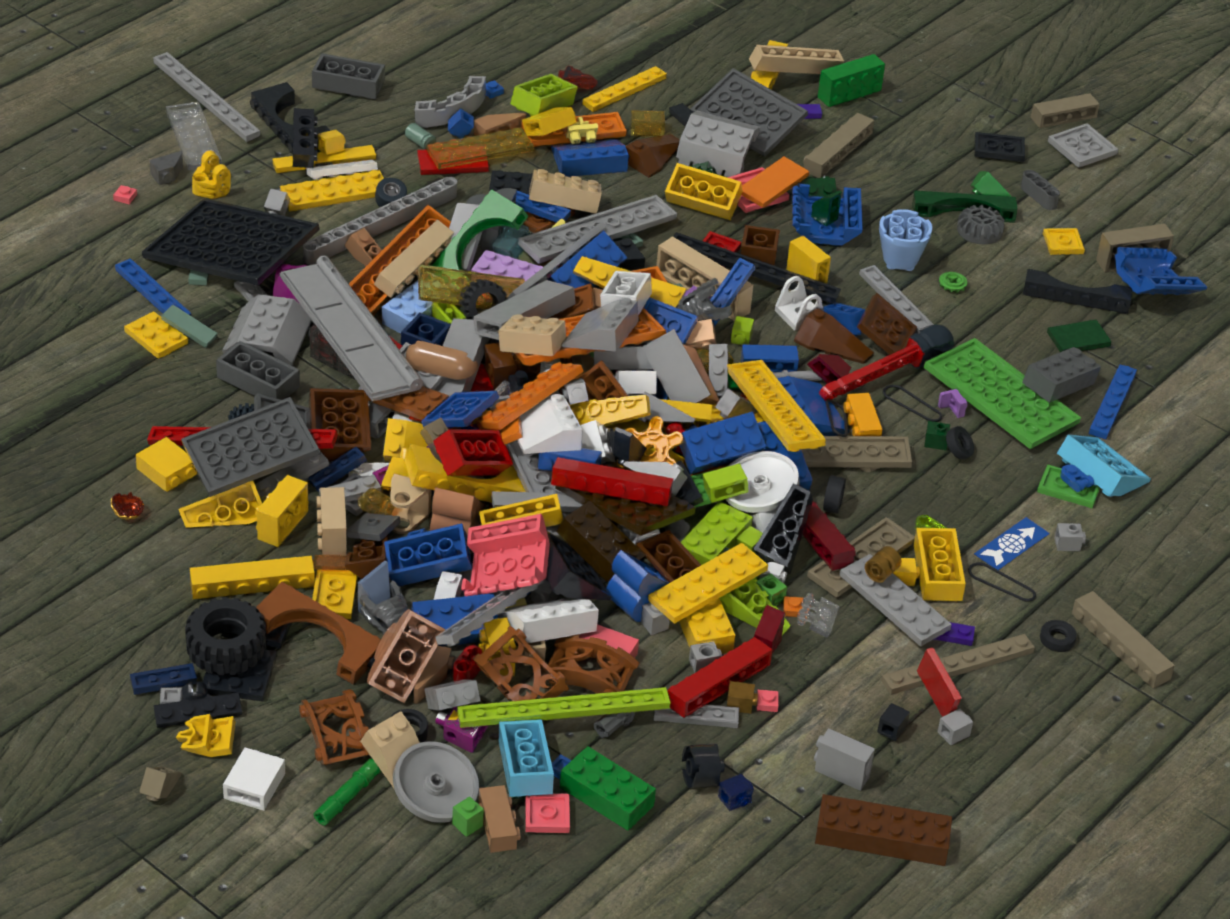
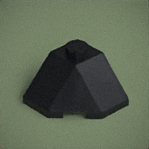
(625, 446)

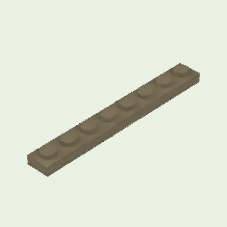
(962, 662)

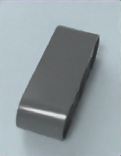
(1040, 189)

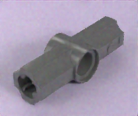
(611, 722)

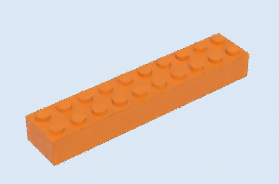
(364, 282)

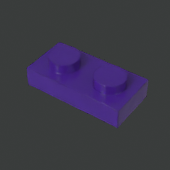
(958, 634)

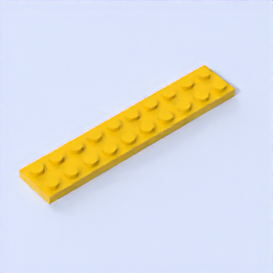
(776, 406)

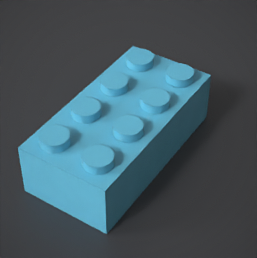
(525, 758)

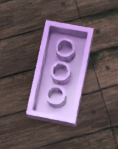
(503, 265)

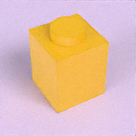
(331, 142)
(908, 571)

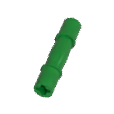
(334, 804)

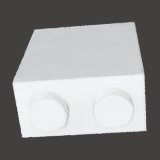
(254, 779)

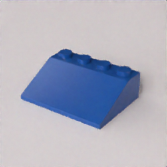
(591, 158)
(814, 406)

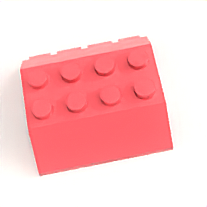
(507, 555)

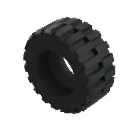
(229, 654)

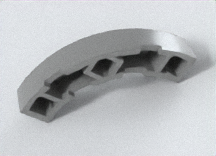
(438, 113)

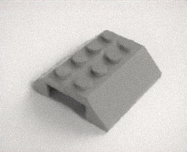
(717, 141)
(271, 326)

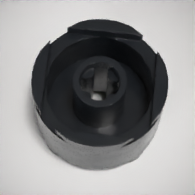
(702, 765)

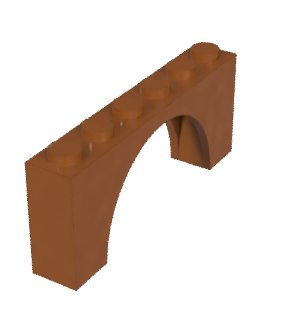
(289, 605)

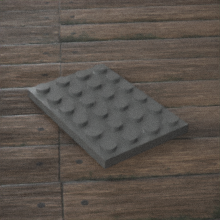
(753, 103)
(250, 446)

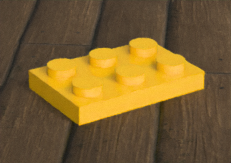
(156, 335)
(336, 590)

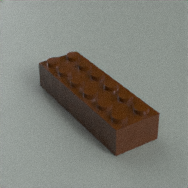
(884, 830)

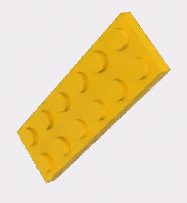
(332, 190)
(707, 583)

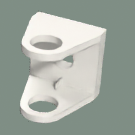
(795, 305)

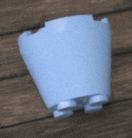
(903, 238)

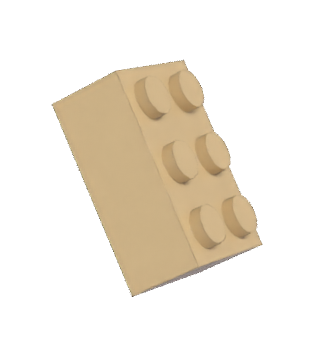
(532, 335)
(332, 521)

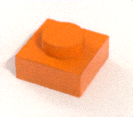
(792, 605)

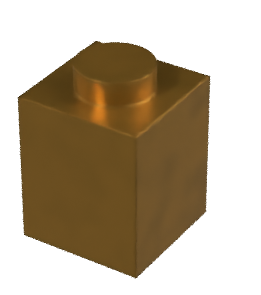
(742, 696)

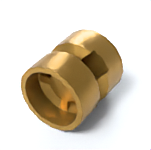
(883, 564)

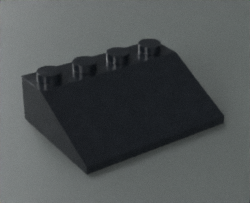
(572, 574)

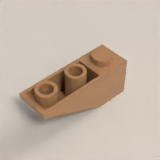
(362, 246)

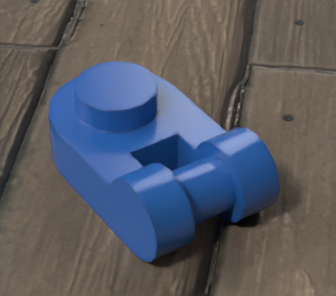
(1076, 478)

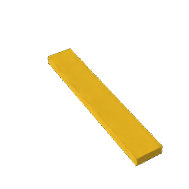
(354, 154)

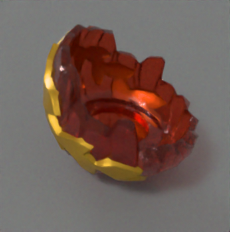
(127, 506)

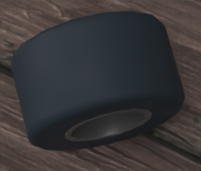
(389, 191)

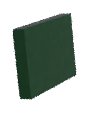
(1081, 335)

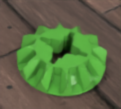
(948, 281)

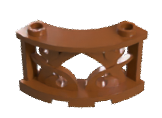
(575, 649)
(493, 667)
(335, 705)

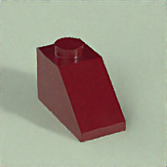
(829, 367)
(770, 627)

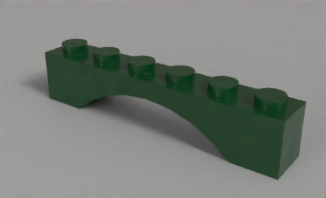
(933, 203)

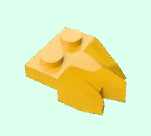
(208, 735)

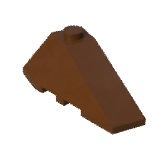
(651, 153)
(827, 334)
(366, 556)

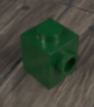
(936, 435)

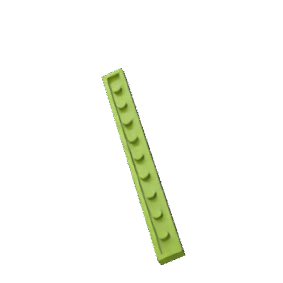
(564, 707)

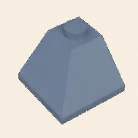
(375, 585)

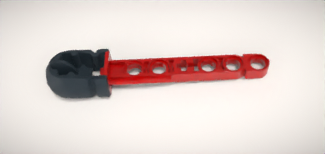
(919, 349)

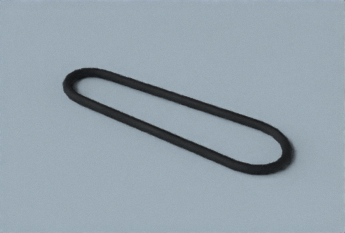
(908, 408)
(830, 418)
(999, 588)

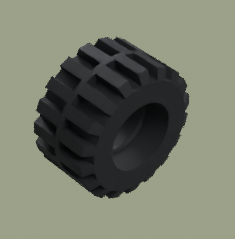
(476, 289)

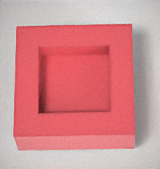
(125, 194)
(767, 701)

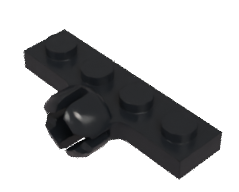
(197, 704)

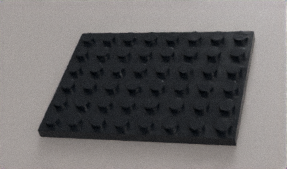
(231, 241)

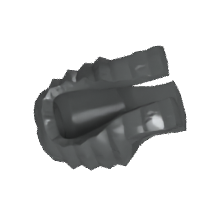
(701, 306)
(388, 610)

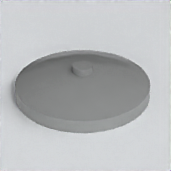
(433, 780)

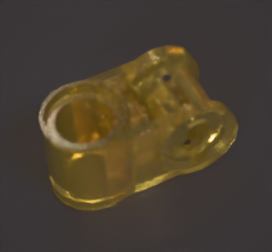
(380, 502)

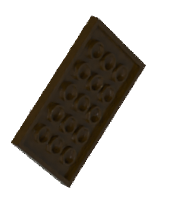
(633, 514)

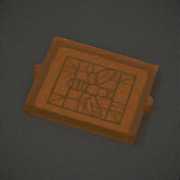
(329, 562)

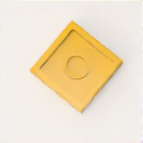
(1063, 241)

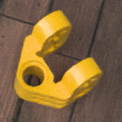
(209, 183)

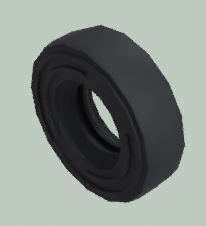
(967, 448)
(1054, 644)

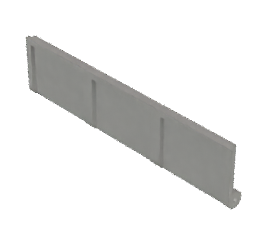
(352, 330)

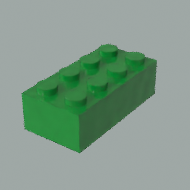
(851, 80)
(607, 788)

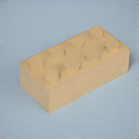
(565, 191)

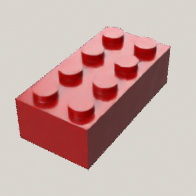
(472, 452)

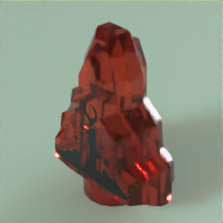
(577, 78)

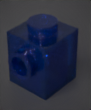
(735, 792)

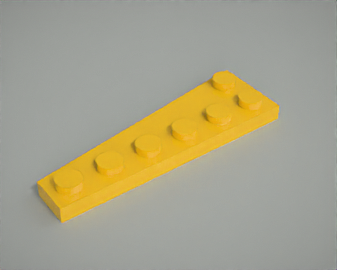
(600, 274)
(612, 410)

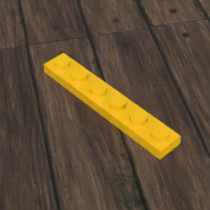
(624, 89)

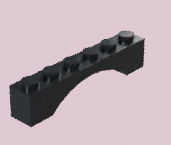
(1111, 298)

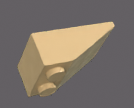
(388, 742)

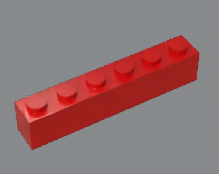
(612, 481)
(715, 678)

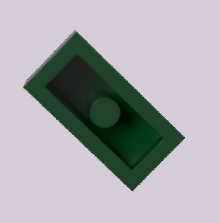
(827, 208)

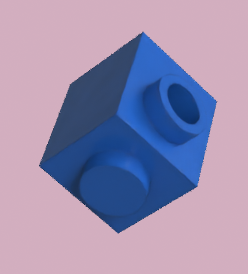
(460, 124)

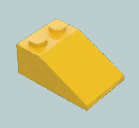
(401, 435)

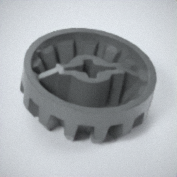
(980, 225)

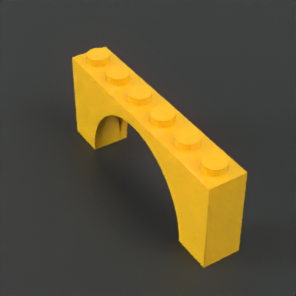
(428, 473)

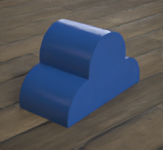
(633, 583)

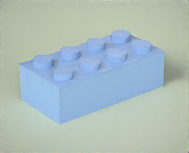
(404, 308)

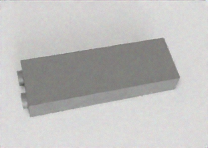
(541, 300)
(463, 338)

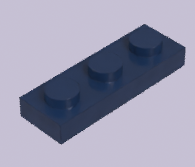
(337, 469)
(163, 678)

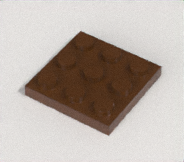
(886, 325)

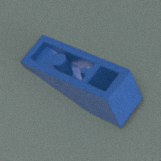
(846, 315)

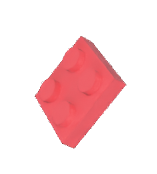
(547, 813)

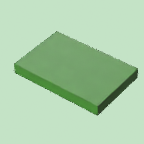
(1054, 486)

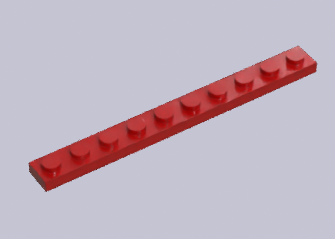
(323, 437)

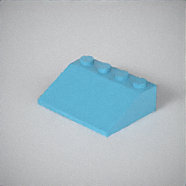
(1103, 463)

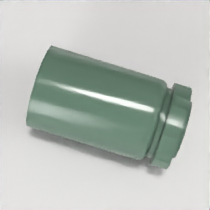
(419, 136)

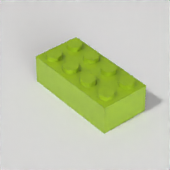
(543, 94)
(716, 532)

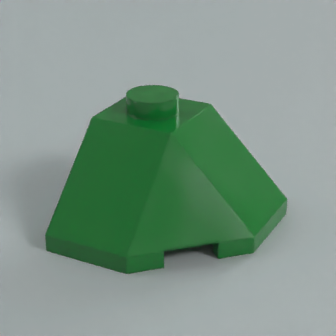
(987, 185)

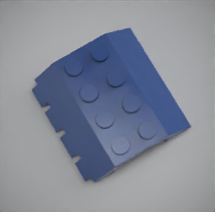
(837, 233)
(1151, 272)

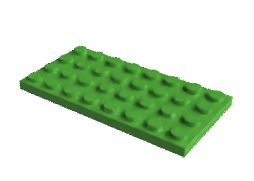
(999, 393)

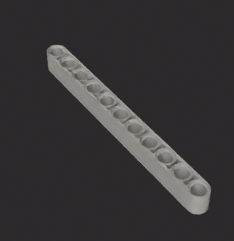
(381, 219)

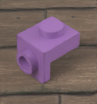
(953, 400)

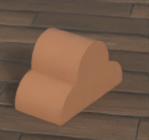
(455, 508)
(403, 654)

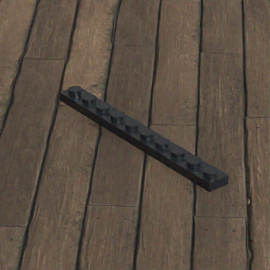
(763, 270)

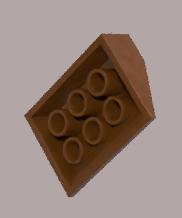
(344, 411)

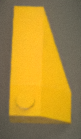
(226, 508)

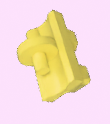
(582, 129)

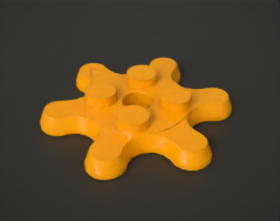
(655, 438)

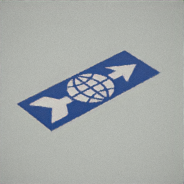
(1011, 543)

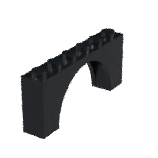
(270, 102)

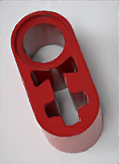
(464, 666)

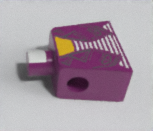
(465, 738)

